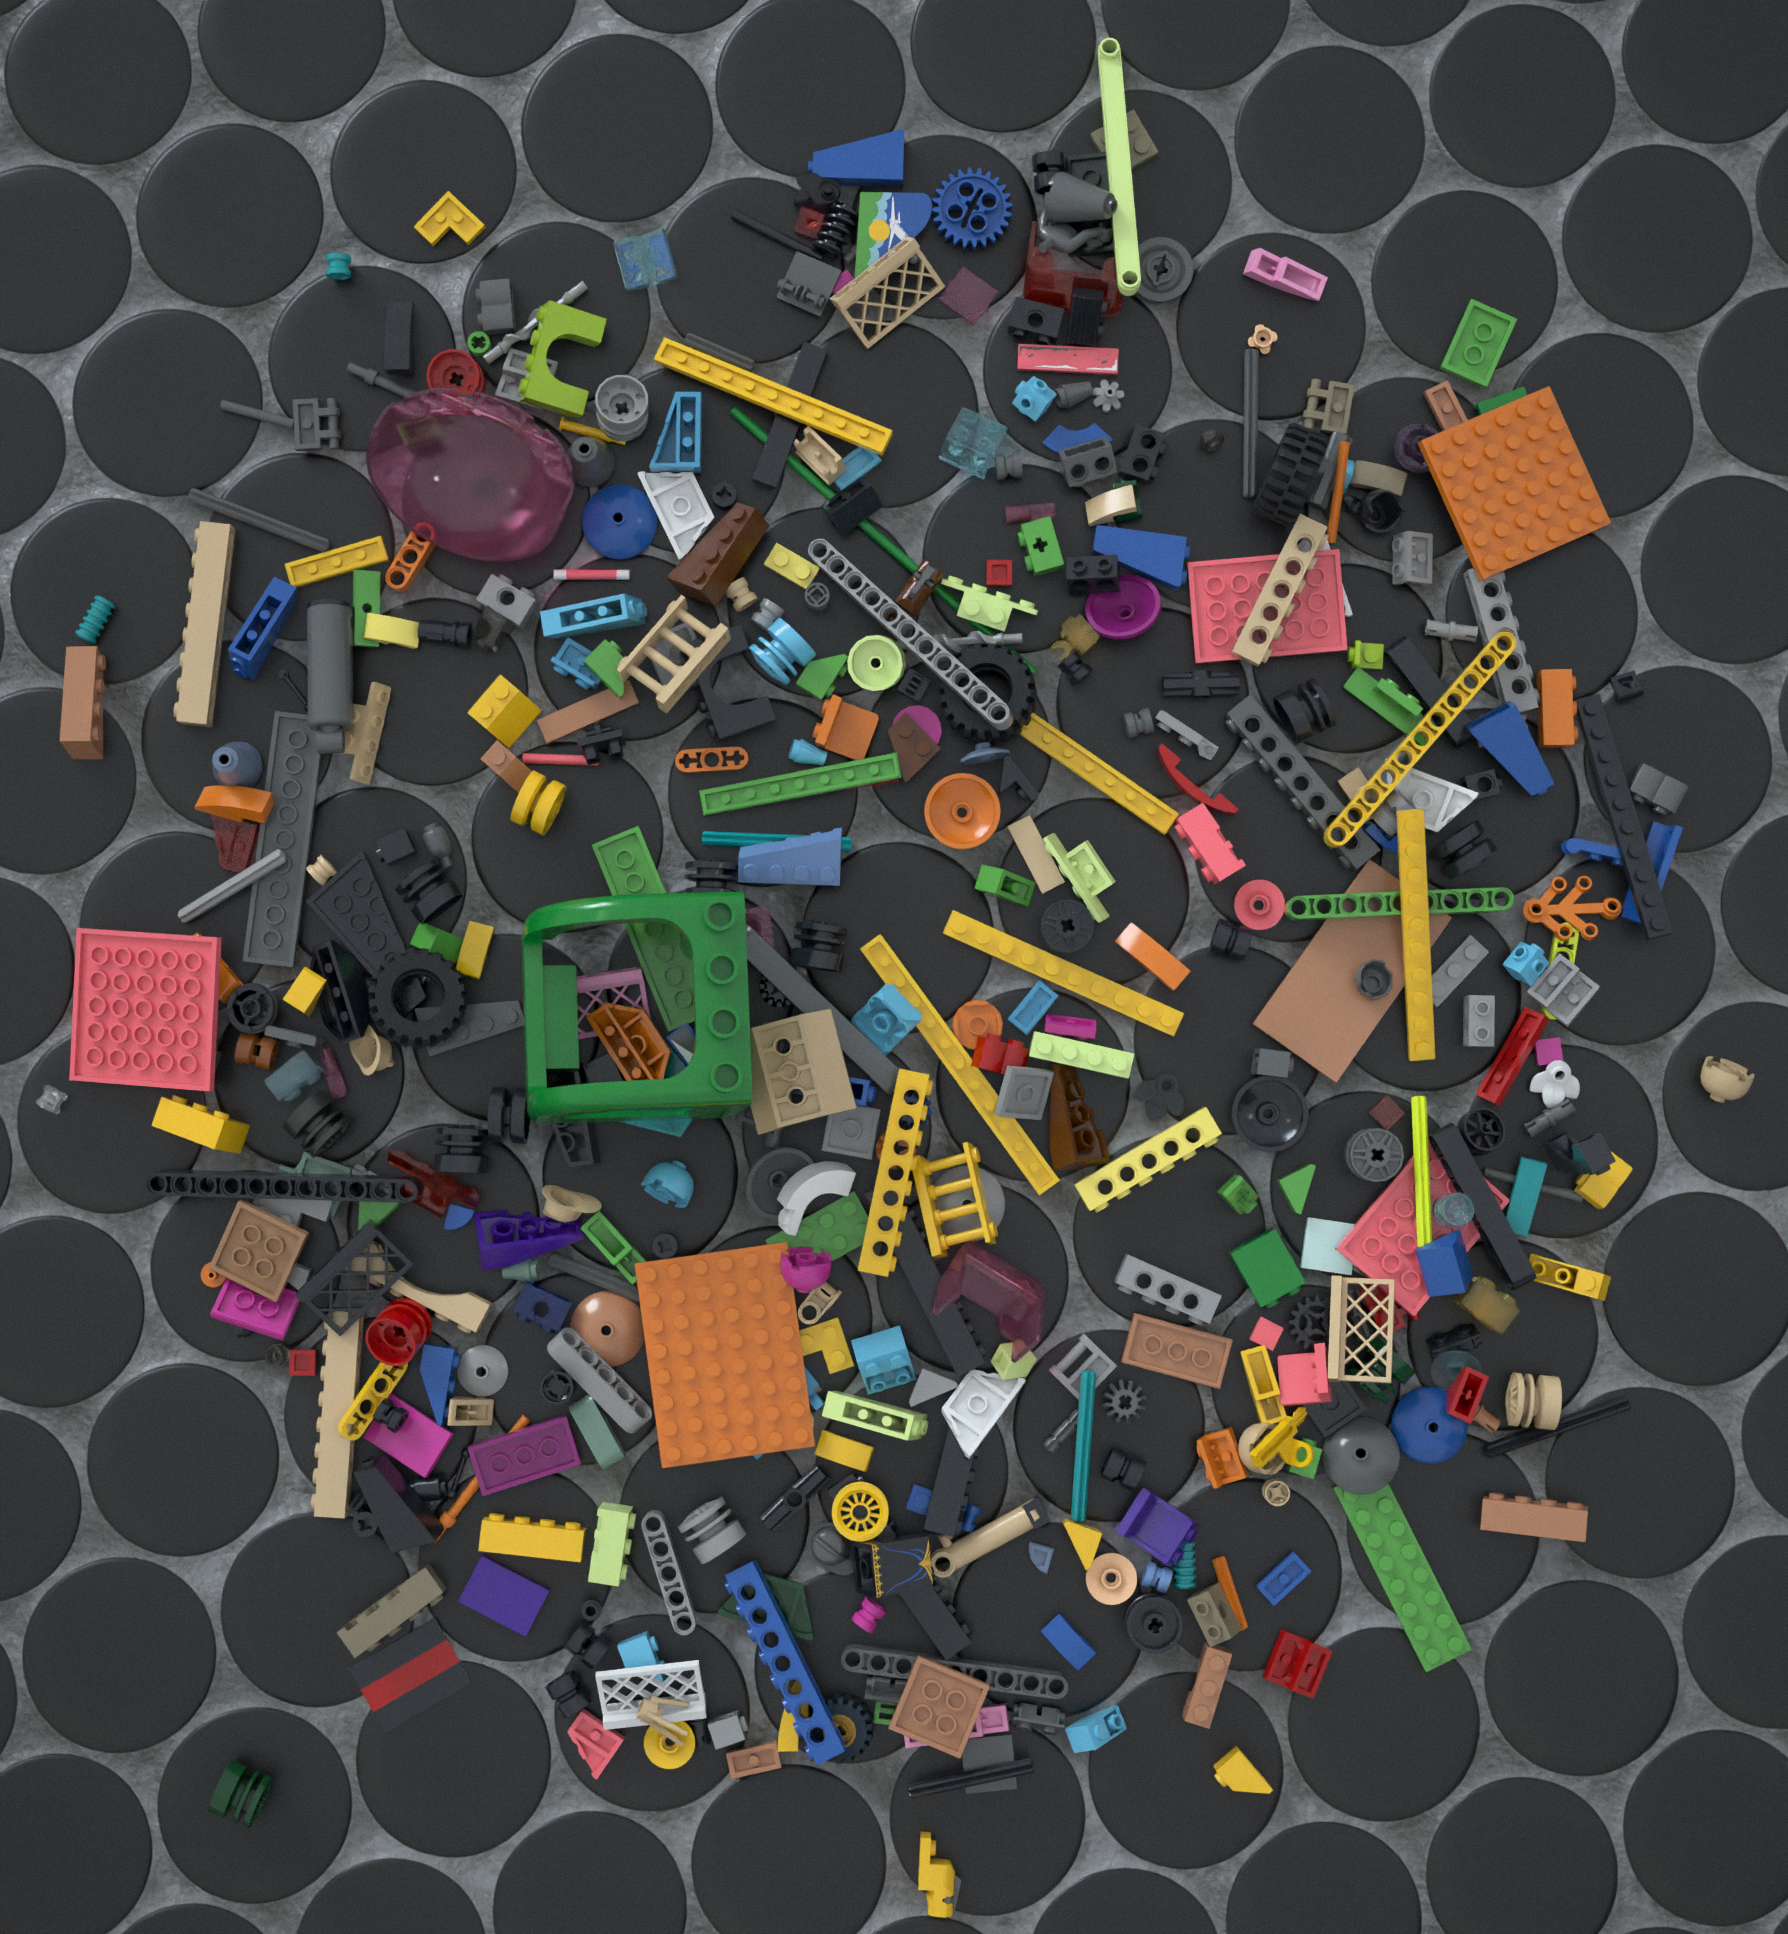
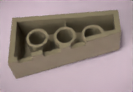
(392, 1610)

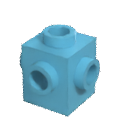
(1033, 398)
(1526, 963)

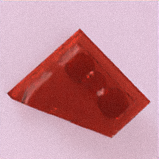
(234, 842)

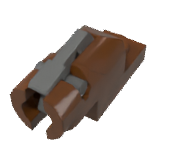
(917, 591)

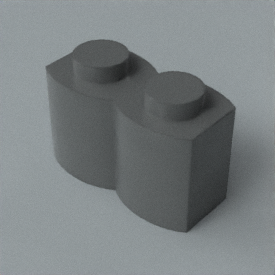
(496, 307)
(1657, 790)

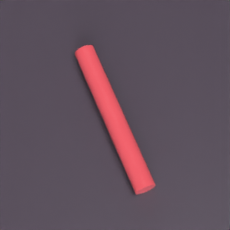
(555, 759)

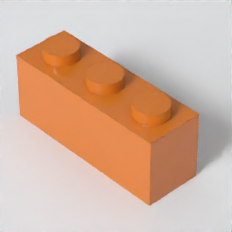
(1556, 708)

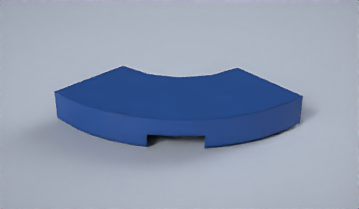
(1064, 438)

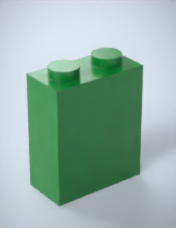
(1267, 1268)

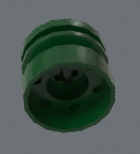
(1400, 1372)
(240, 1794)

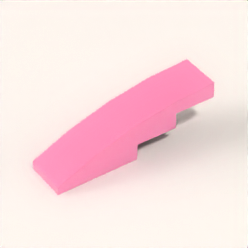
(989, 1720)

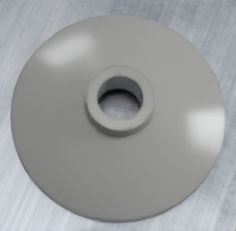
(495, 1366)

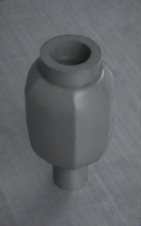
(438, 843)

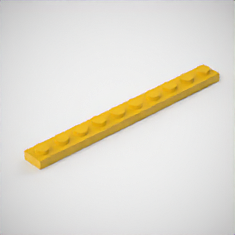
(773, 396)
(1415, 934)
(1063, 973)

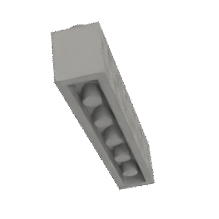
(1489, 628)

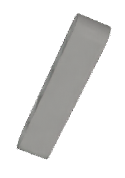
(599, 1380)
(669, 1585)

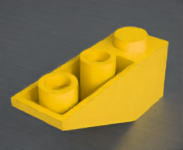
(1570, 1277)

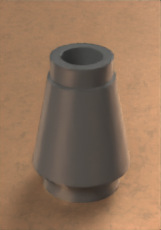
(1072, 393)

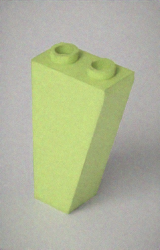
(875, 1415)

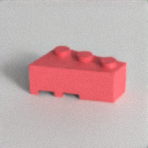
(1208, 844)

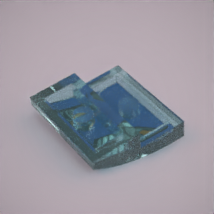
(645, 260)

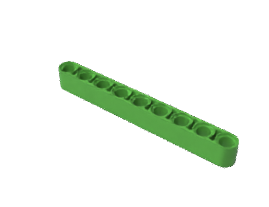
(1386, 907)

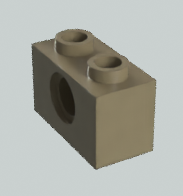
(1214, 1614)

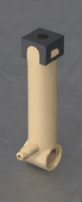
(990, 1536)

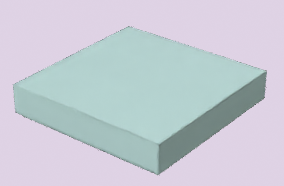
(1320, 1243)

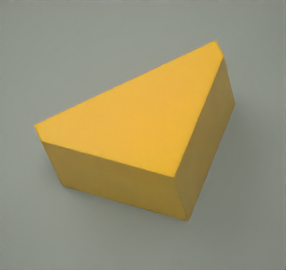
(305, 991)
(1084, 1540)

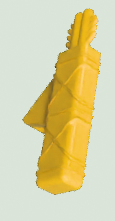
(1282, 1441)

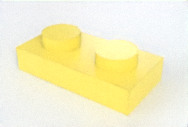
(791, 566)

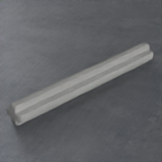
(232, 886)

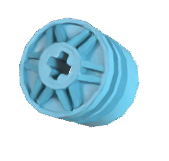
(782, 651)

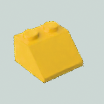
(504, 711)

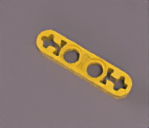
(369, 1393)

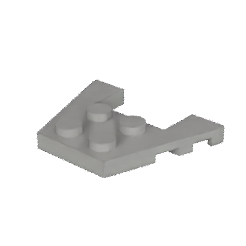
(292, 1212)

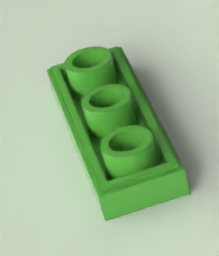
(367, 593)

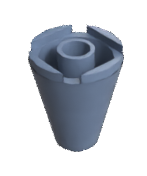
(237, 765)

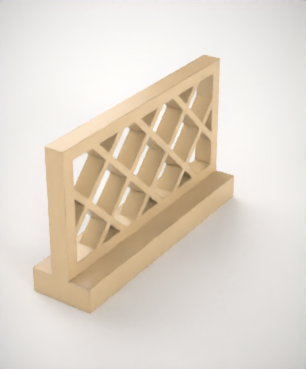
(873, 276)
(1339, 1324)

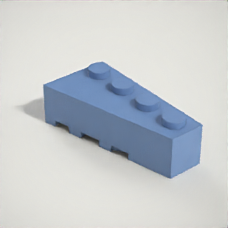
(794, 861)

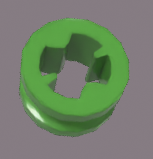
(480, 336)

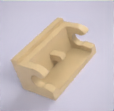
(820, 456)

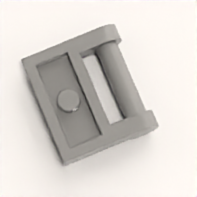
(1096, 1362)

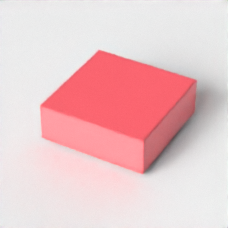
(1266, 1333)

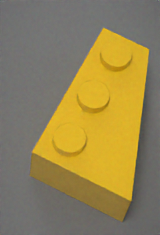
(200, 1125)

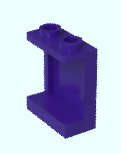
(1158, 1527)

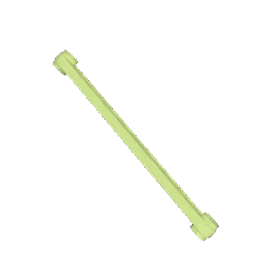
(1119, 166)

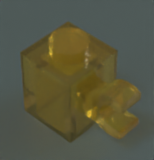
(1077, 636)

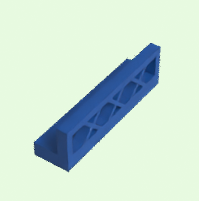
(1661, 845)

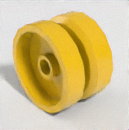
(538, 803)

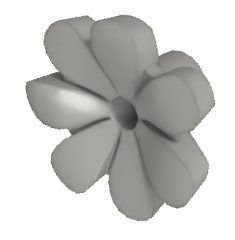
(1105, 399)

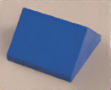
(1445, 1265)

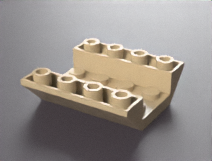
(811, 1064)

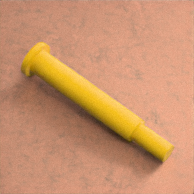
(585, 430)

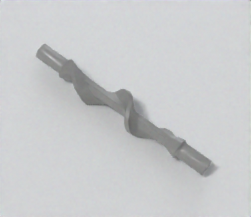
(526, 332)
(974, 637)

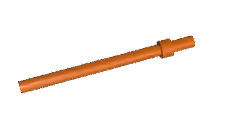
(448, 1517)

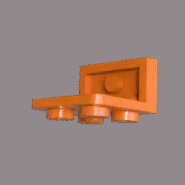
(845, 728)

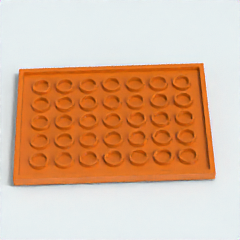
(724, 1355)

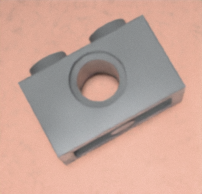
(518, 611)

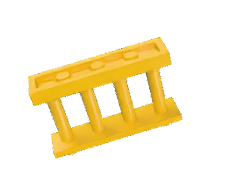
(929, 1193)

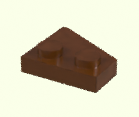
(912, 745)

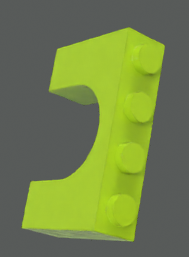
(540, 386)

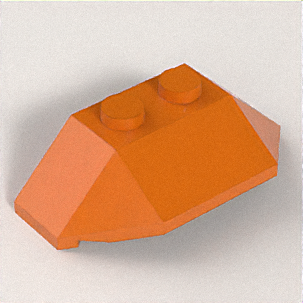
(631, 1041)

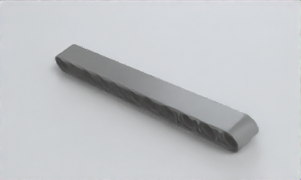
(918, 641)

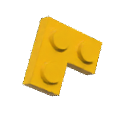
(447, 215)
(831, 1340)

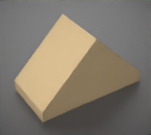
(470, 1411)

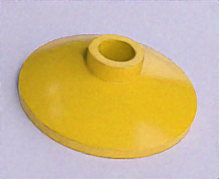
(667, 1755)

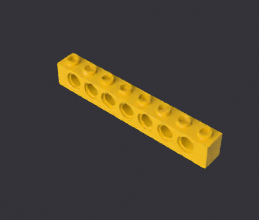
(869, 1261)

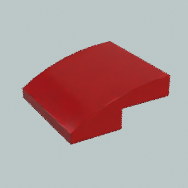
(1297, 1663)

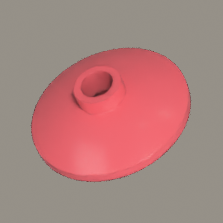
(1272, 902)

